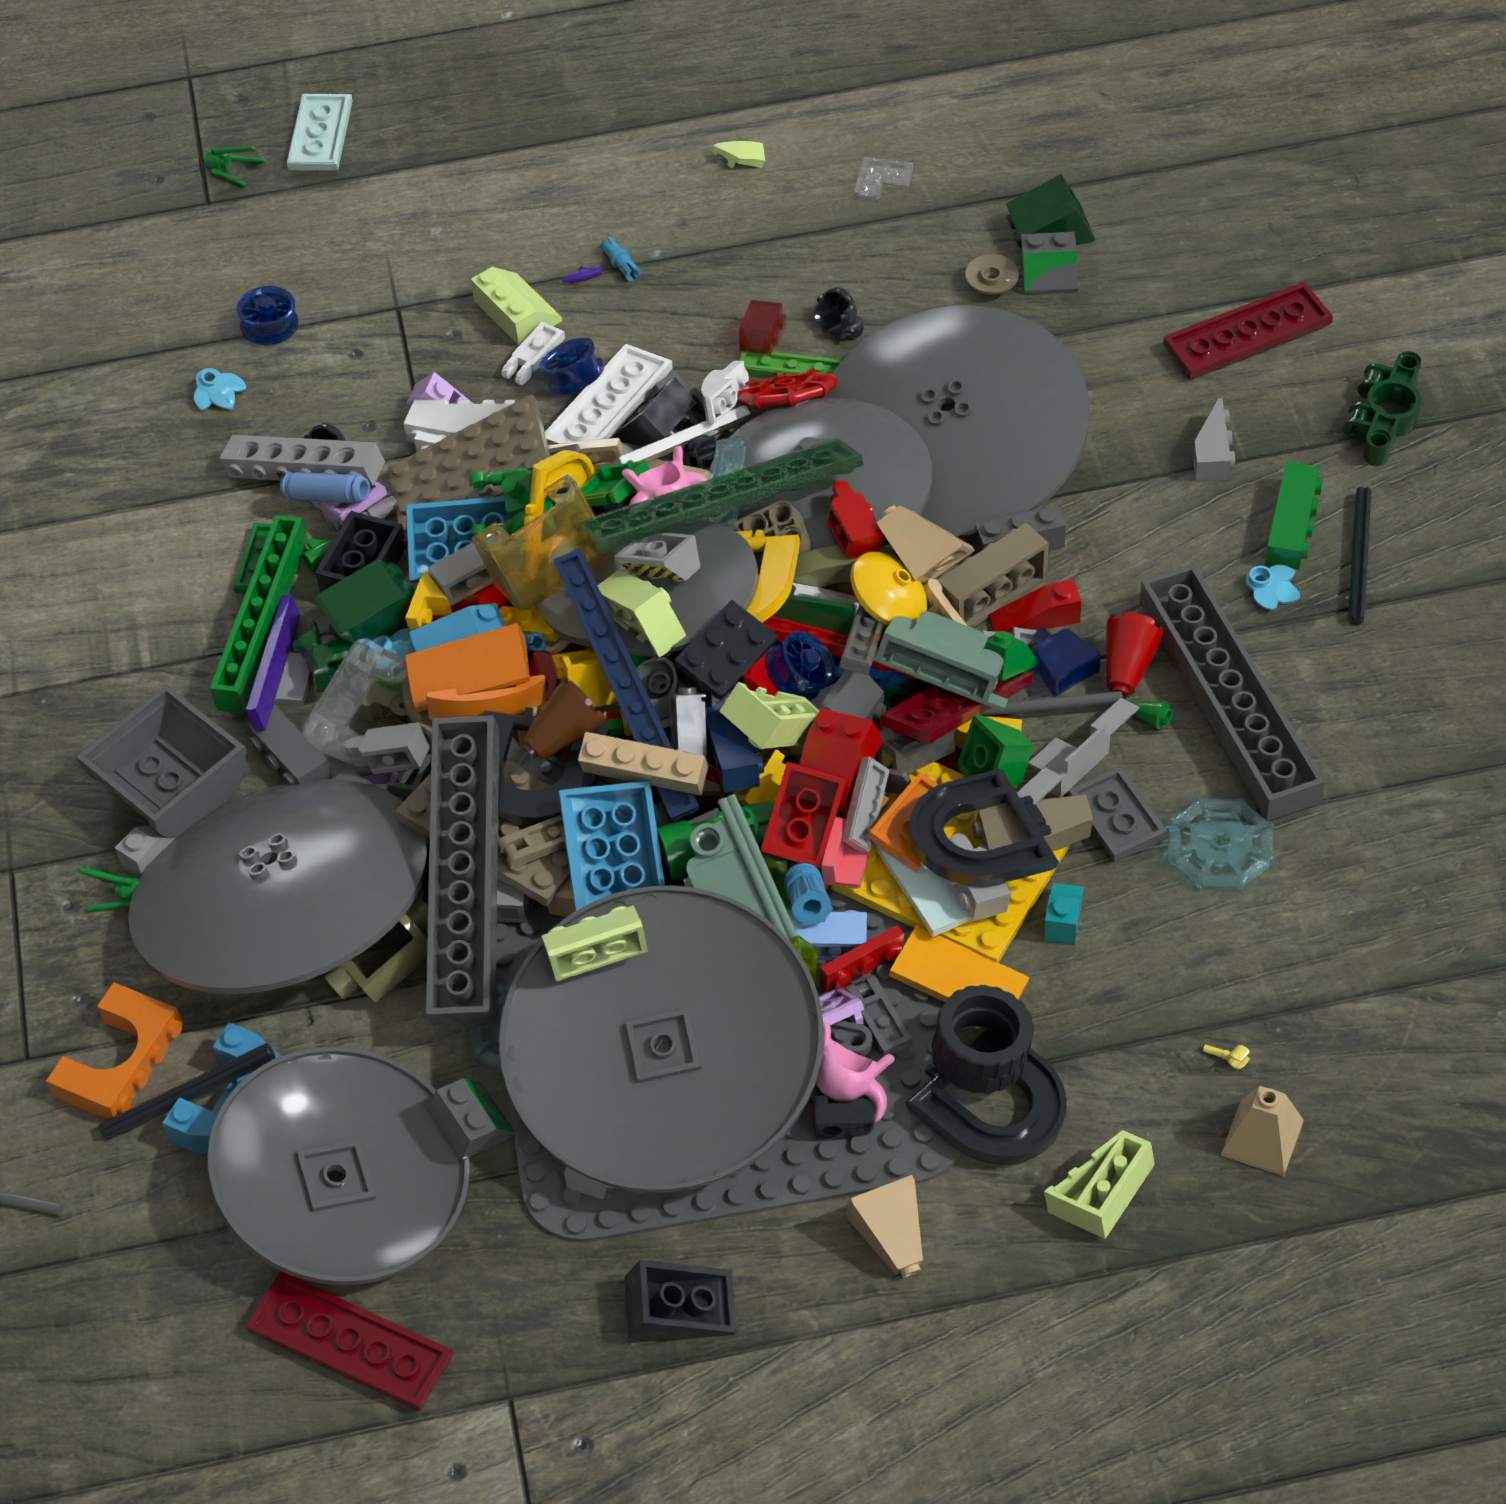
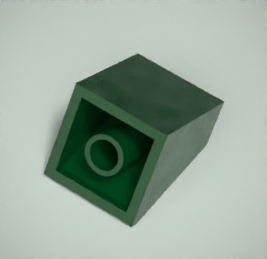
(1049, 209)
(368, 602)

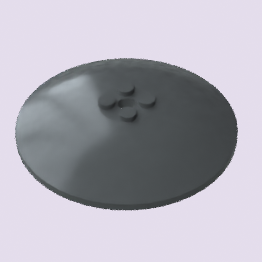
(893, 454)
(343, 1115)

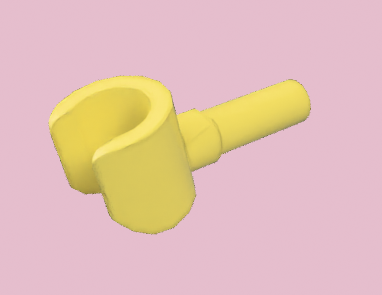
(1236, 1059)

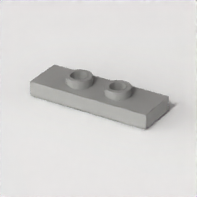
(865, 804)

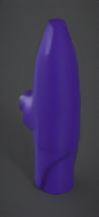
(582, 274)

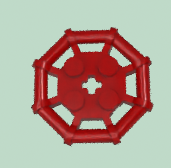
(786, 389)

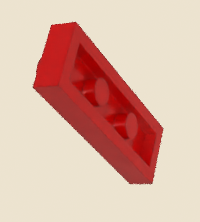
(861, 959)

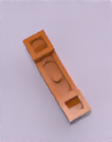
(508, 700)

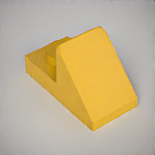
(427, 601)

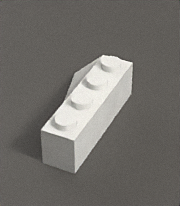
(445, 419)

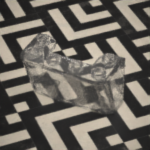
(329, 719)

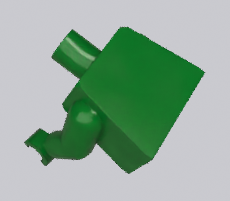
(517, 489)

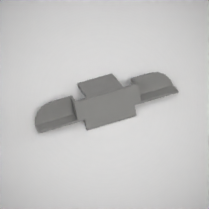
(1064, 765)

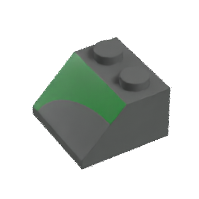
(1049, 263)
(469, 1117)

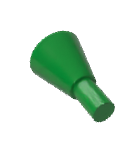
(1154, 713)

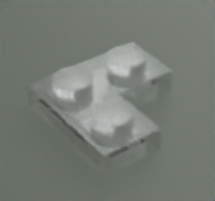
(881, 172)

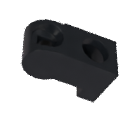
(843, 1119)

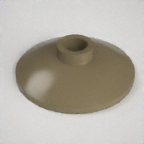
(991, 274)

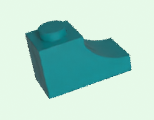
(1063, 913)

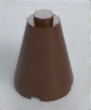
(562, 721)

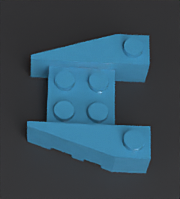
(192, 1124)

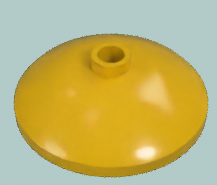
(887, 587)

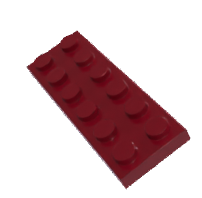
(1247, 330)
(940, 711)
(350, 1341)

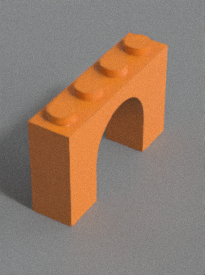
(113, 1089)

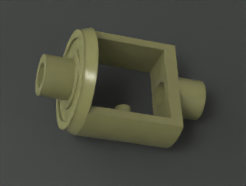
(348, 977)

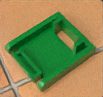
(610, 485)

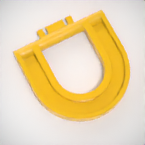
(550, 470)
(776, 571)

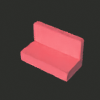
(841, 862)

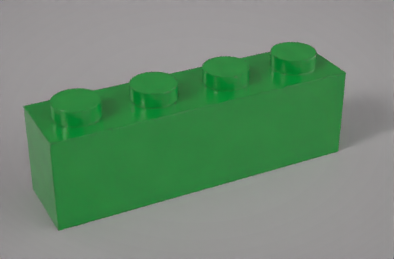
(1293, 514)

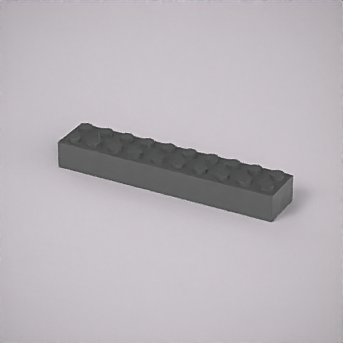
(1232, 693)
(463, 871)

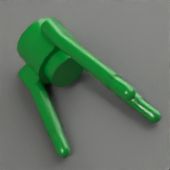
(219, 160)
(124, 889)

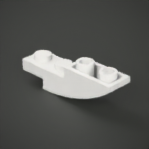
(721, 389)

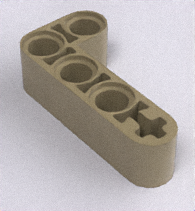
(772, 517)

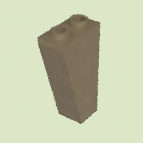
(1067, 817)

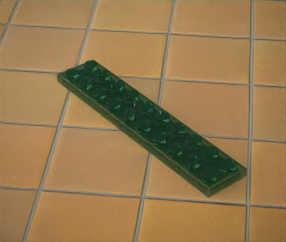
(718, 495)

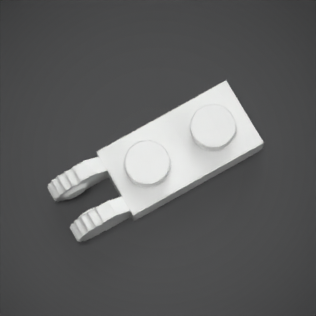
(531, 351)

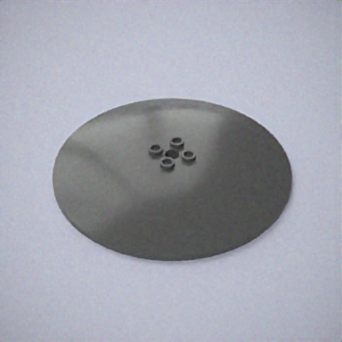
(1014, 416)
(233, 925)
(739, 1060)

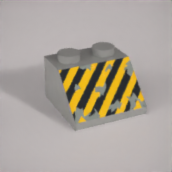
(661, 557)

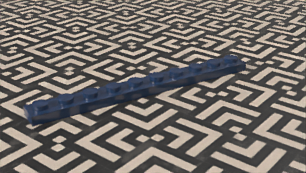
(618, 668)

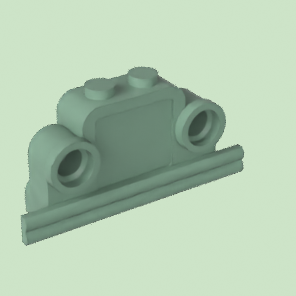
(944, 656)
(733, 866)

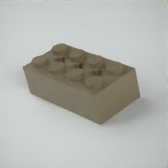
(997, 574)

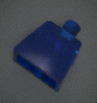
(1064, 659)

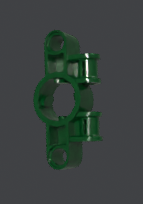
(1389, 385)

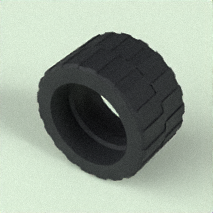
(991, 1009)

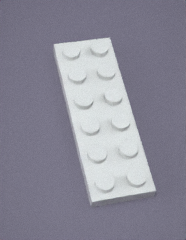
(610, 398)

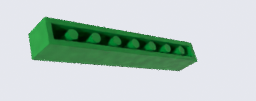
(254, 621)

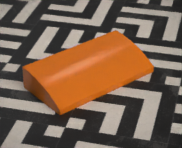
(469, 664)

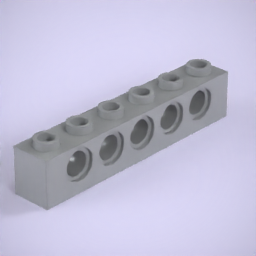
(275, 456)

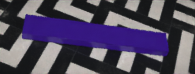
(273, 663)

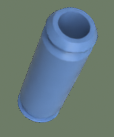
(324, 487)

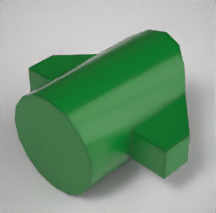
(316, 553)

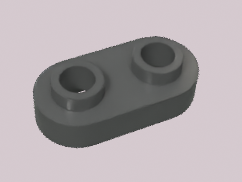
(848, 1033)

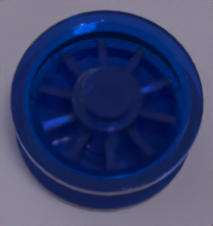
(267, 315)
(571, 366)
(800, 665)

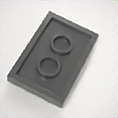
(1120, 814)

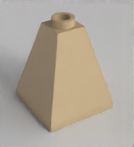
(1264, 1131)
(890, 1224)

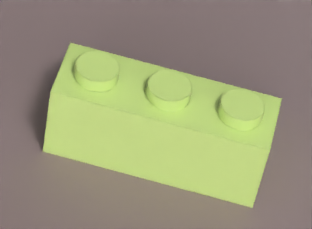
(511, 303)
(595, 942)

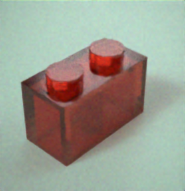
(761, 327)

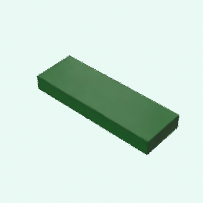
(251, 555)

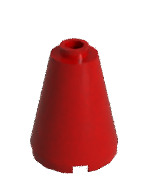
(1129, 650)

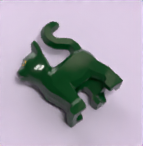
(321, 658)

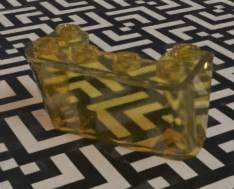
(523, 561)

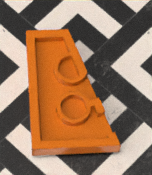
(893, 827)

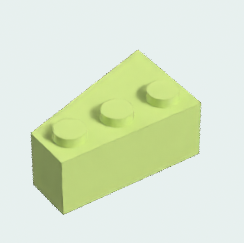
(643, 608)
(768, 718)
(1103, 1186)

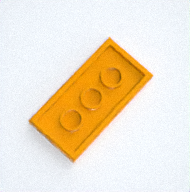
(944, 967)

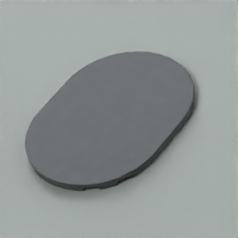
(725, 574)

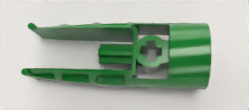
(676, 844)

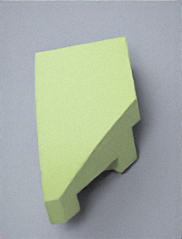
(742, 152)

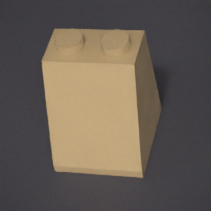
(921, 544)

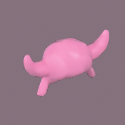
(662, 479)
(849, 1076)

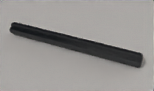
(1359, 556)
(187, 1091)

